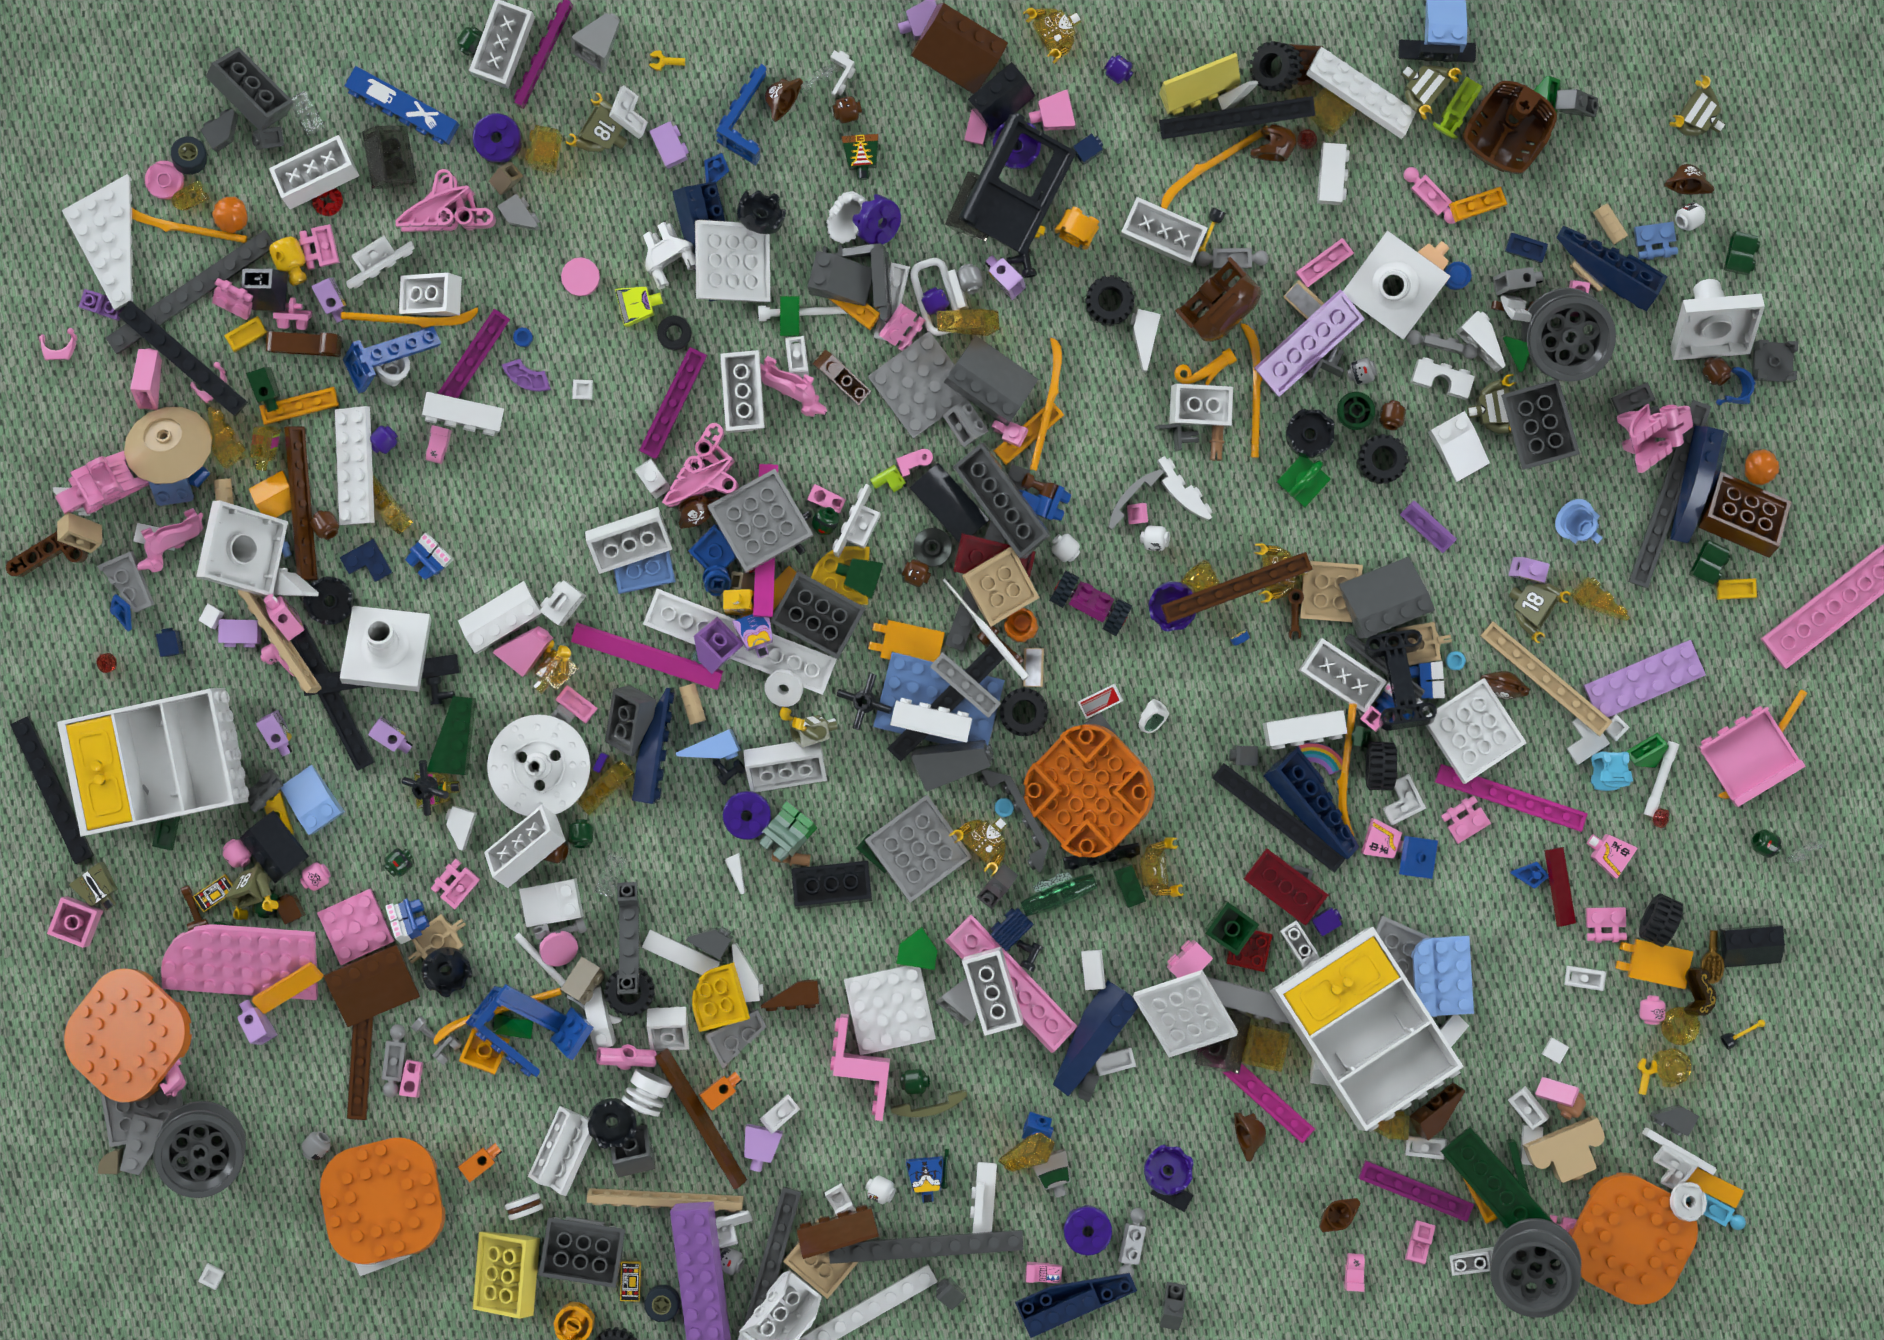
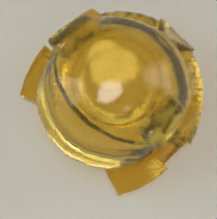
(1200, 577)
(1673, 1066)

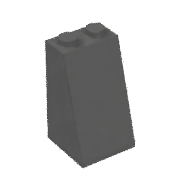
(950, 762)

